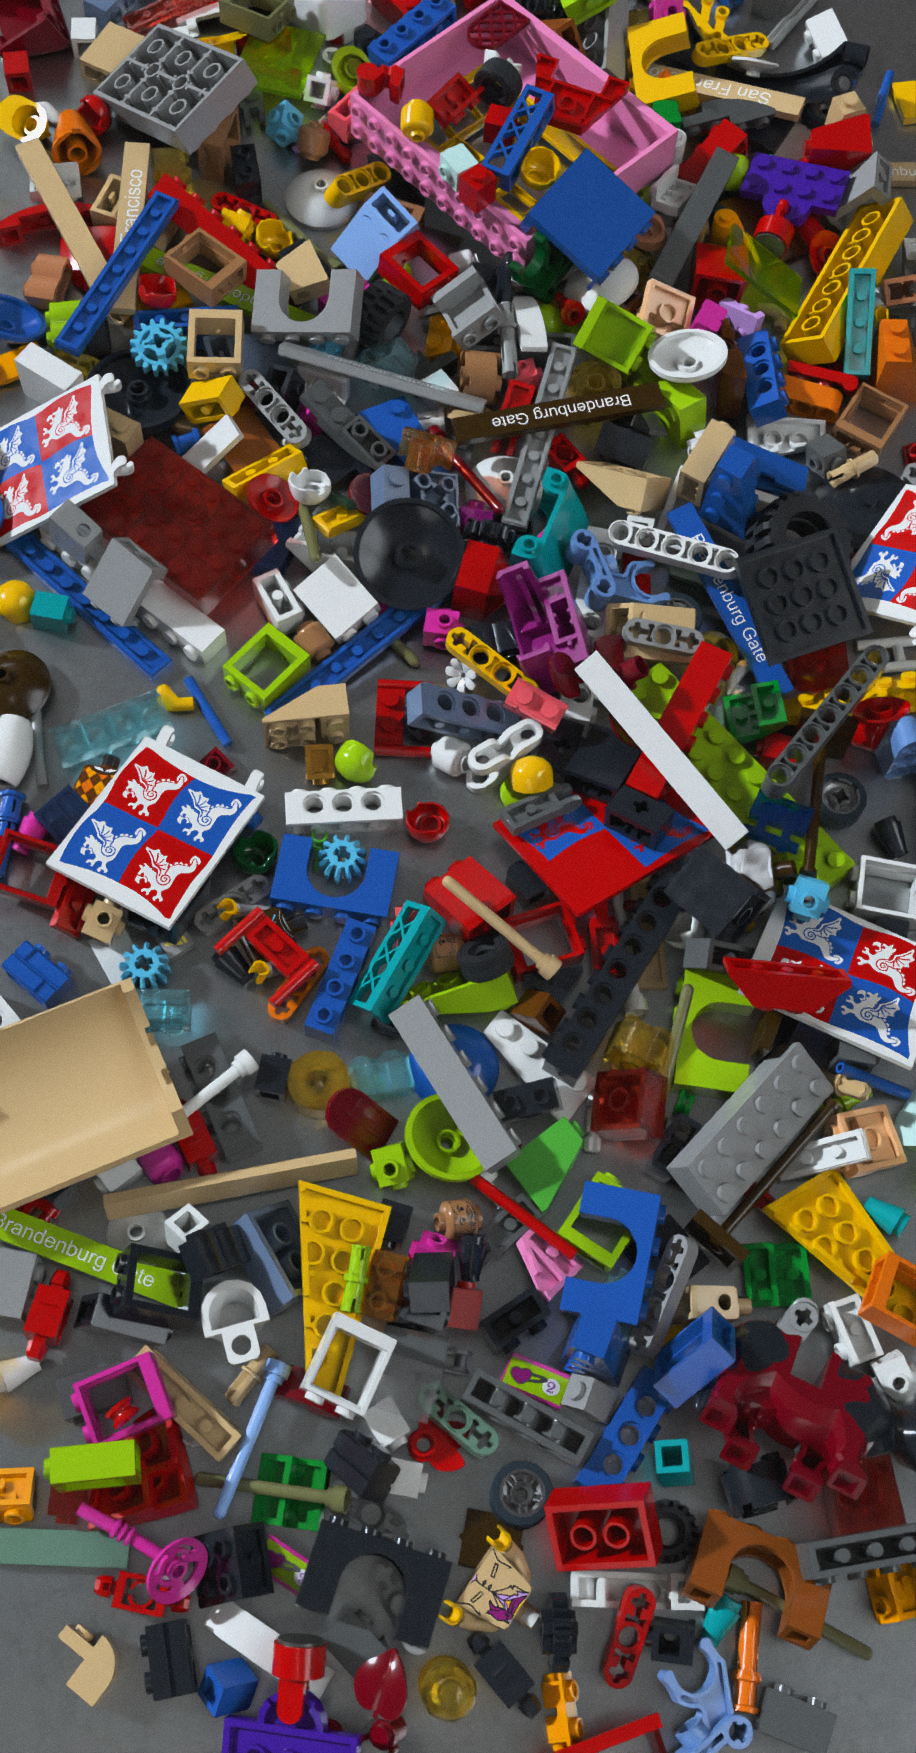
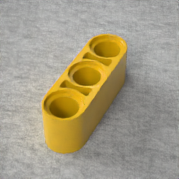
(355, 184)

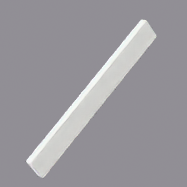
(661, 750)

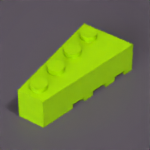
(683, 407)

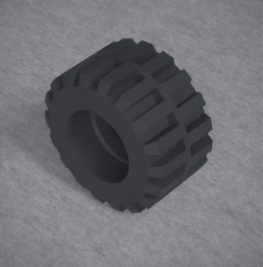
(383, 313)

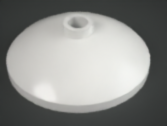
(307, 203)
(616, 288)
(687, 355)
(491, 473)

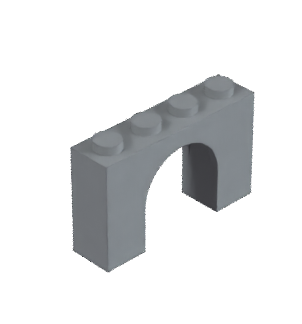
(336, 322)

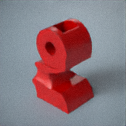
(374, 80)

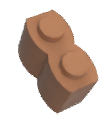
(48, 280)

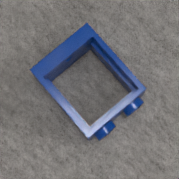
(694, 1358)

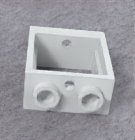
(886, 869)
(364, 1334)

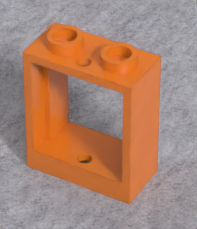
(873, 1304)

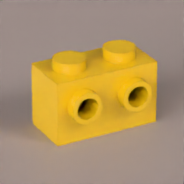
(212, 399)

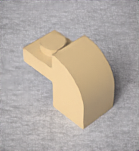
(99, 1666)

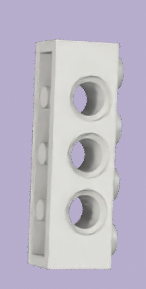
(358, 819)

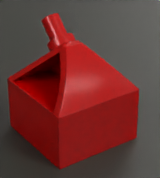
(477, 587)

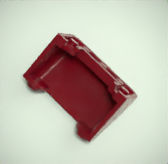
(33, 27)

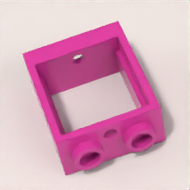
(155, 1384)

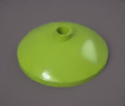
(426, 1130)

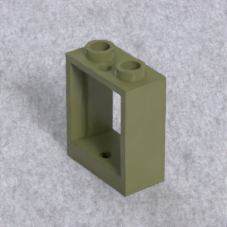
(236, 15)

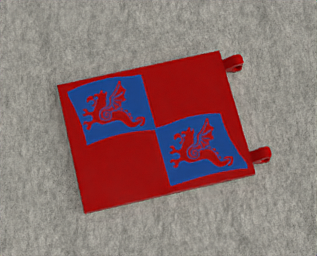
(593, 863)

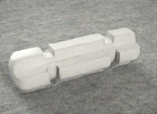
(592, 1142)

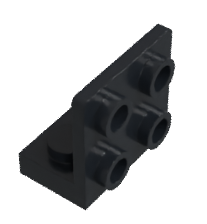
(498, 278)
(235, 1566)

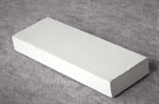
(214, 444)
(828, 1154)

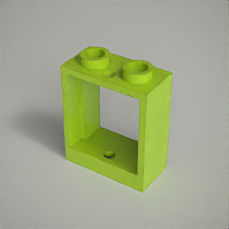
(283, 647)
(587, 1248)
(93, 1466)

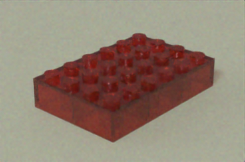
(184, 523)

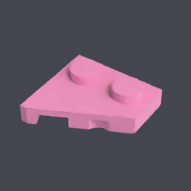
(546, 1265)

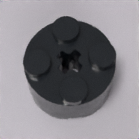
(759, 1488)

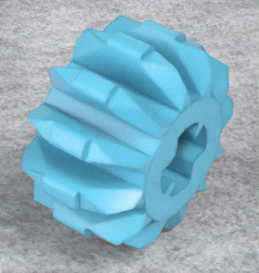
(331, 856)
(152, 959)

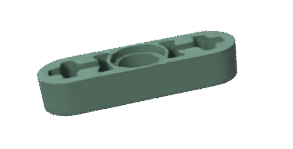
(457, 1434)

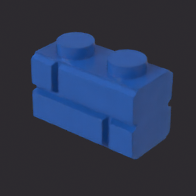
(38, 974)

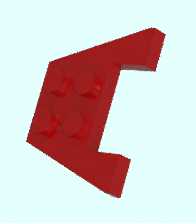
(574, 106)

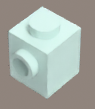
(455, 162)

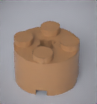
(479, 374)

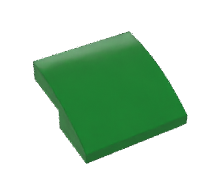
(755, 712)
(776, 1274)
(284, 1511)

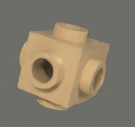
(103, 932)

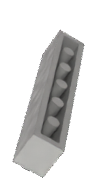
(455, 1083)

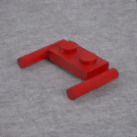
(389, 712)
(275, 948)

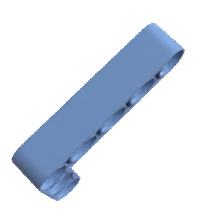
(898, 748)

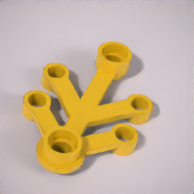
(702, 19)

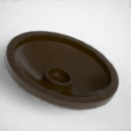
(25, 684)

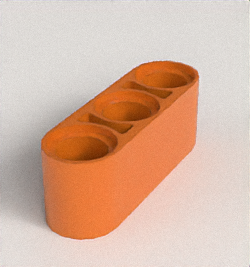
(812, 400)

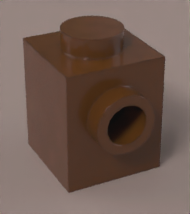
(538, 1011)

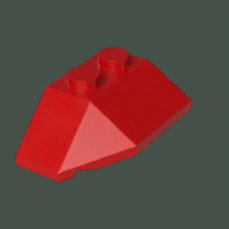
(786, 985)

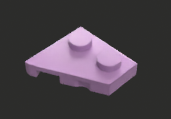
(741, 319)

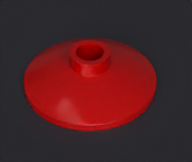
(821, 249)
(272, 498)
(881, 710)

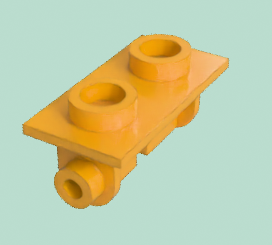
(562, 1694)

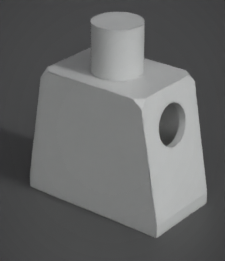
(76, 533)

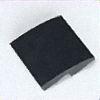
(769, 138)

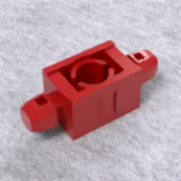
(564, 457)
(198, 1148)
(48, 1315)
(107, 1586)

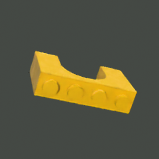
(648, 43)

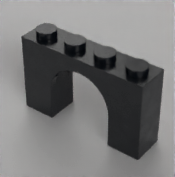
(422, 1575)

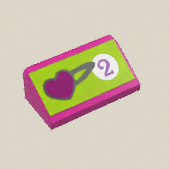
(536, 1380)
(285, 1564)

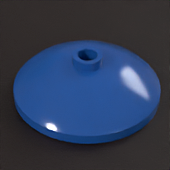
(19, 321)
(478, 1050)

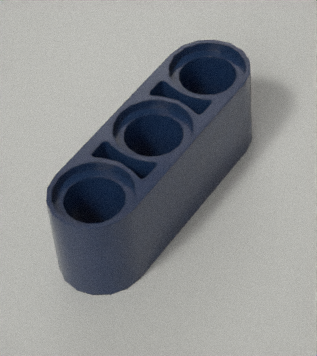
(279, 555)

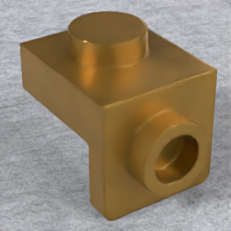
(320, 763)

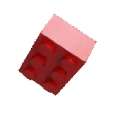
(604, 1527)

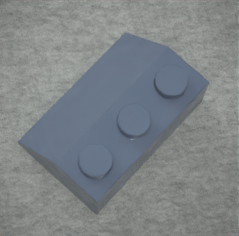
(275, 1253)

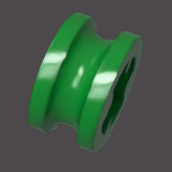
(684, 1103)

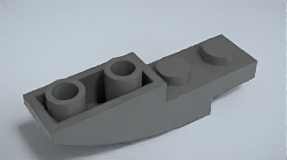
(740, 112)
(345, 428)

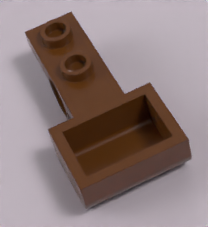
(731, 380)

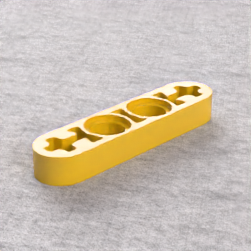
(707, 52)
(487, 670)

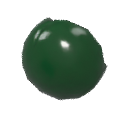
(255, 853)

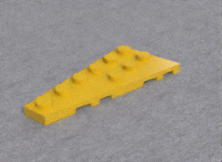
(897, 686)
(327, 1230)
(840, 1234)

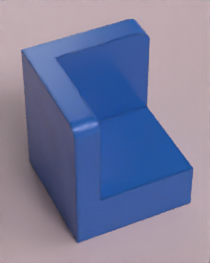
(227, 1687)

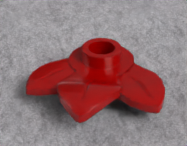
(442, 1450)

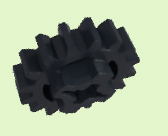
(491, 533)
(558, 1632)

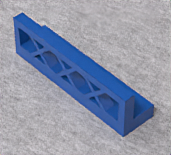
(530, 134)

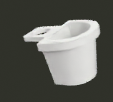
(234, 1311)

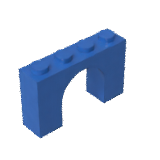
(367, 904)
(640, 1216)

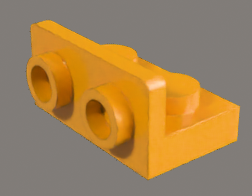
(17, 1495)
(893, 1594)

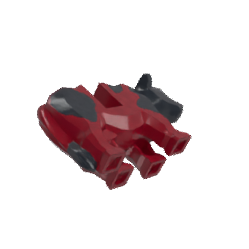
(826, 1423)

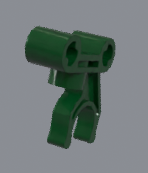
(544, 270)

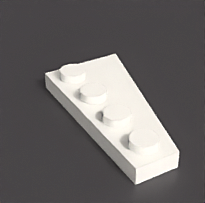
(523, 1052)

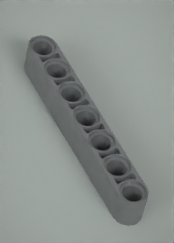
(694, 217)
(820, 731)

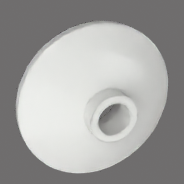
(754, 66)
(153, 1231)

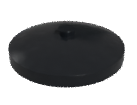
(143, 396)
(862, 500)
(408, 553)

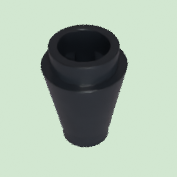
(891, 836)
(233, 965)
(472, 1255)

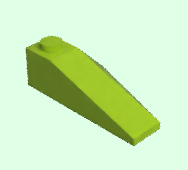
(456, 995)

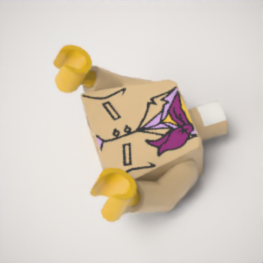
(495, 1591)

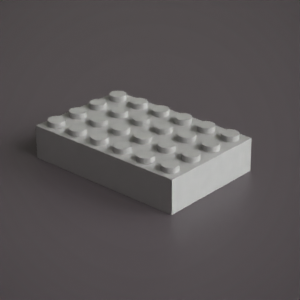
(176, 88)

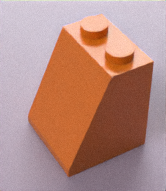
(894, 360)

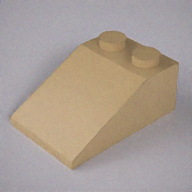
(627, 486)

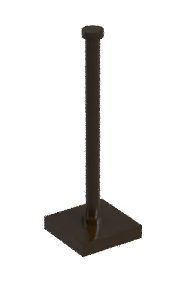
(835, 748)
(717, 1238)

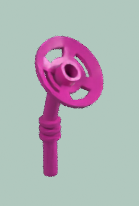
(169, 1562)

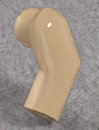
(780, 317)

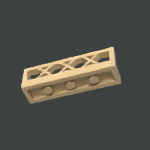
(194, 1409)

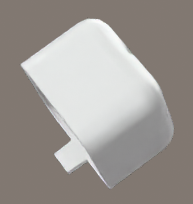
(331, 17)

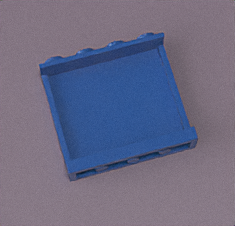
(590, 217)

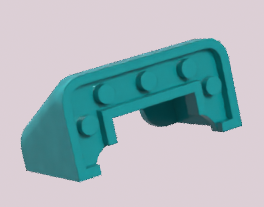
(563, 517)

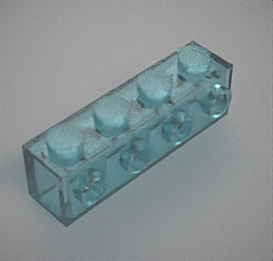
(109, 729)

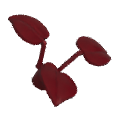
(611, 649)
(382, 1687)

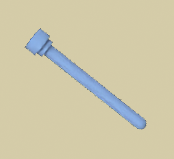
(275, 1375)

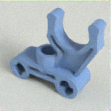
(603, 575)
(713, 1705)

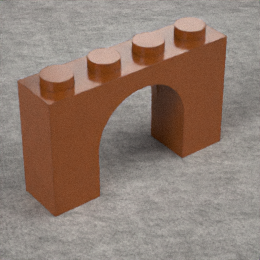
(726, 1539)

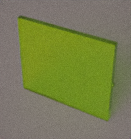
(285, 61)
(763, 270)

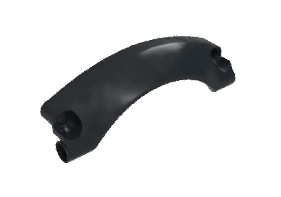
(814, 82)

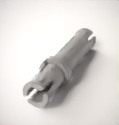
(508, 346)

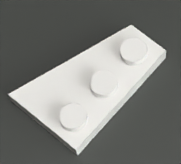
(784, 435)

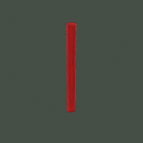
(524, 1216)

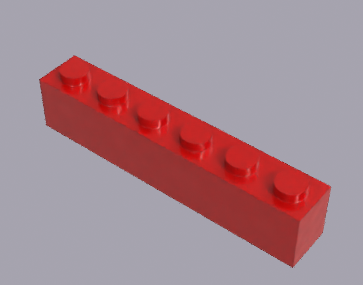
(193, 215)
(685, 714)

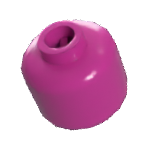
(162, 1164)

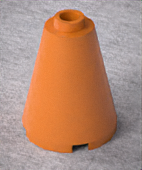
(76, 142)

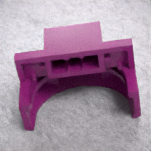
(543, 620)

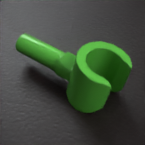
(318, 845)

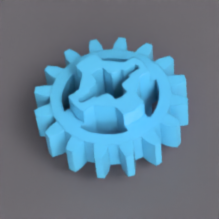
(172, 345)

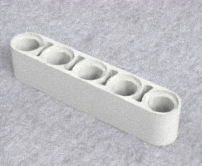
(664, 540)

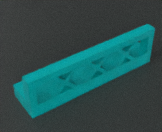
(859, 322)
(402, 962)

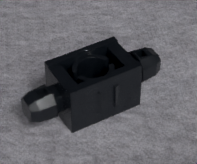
(504, 1674)

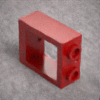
(404, 251)
(40, 846)
(566, 920)

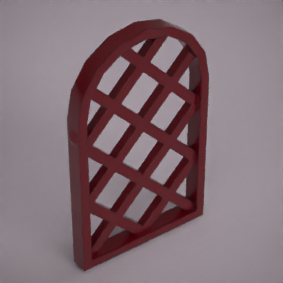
(502, 40)

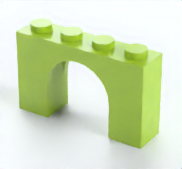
(693, 1068)

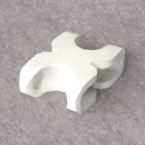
(501, 754)

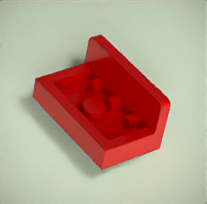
(453, 100)

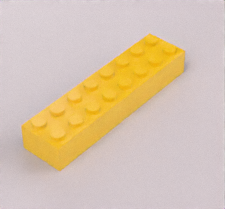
(867, 242)

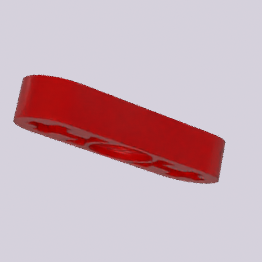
(234, 203)
(612, 1658)

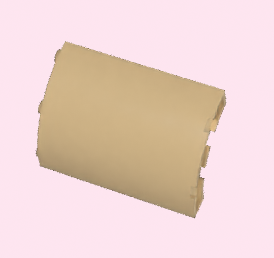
(81, 1094)

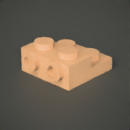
(666, 308)
(881, 1137)

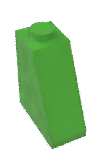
(548, 1162)

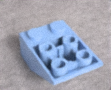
(372, 231)

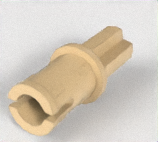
(853, 468)
(847, 1086)
(249, 1377)

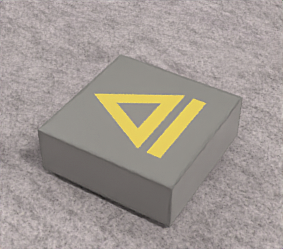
(184, 945)

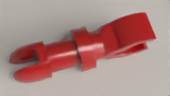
(343, 152)

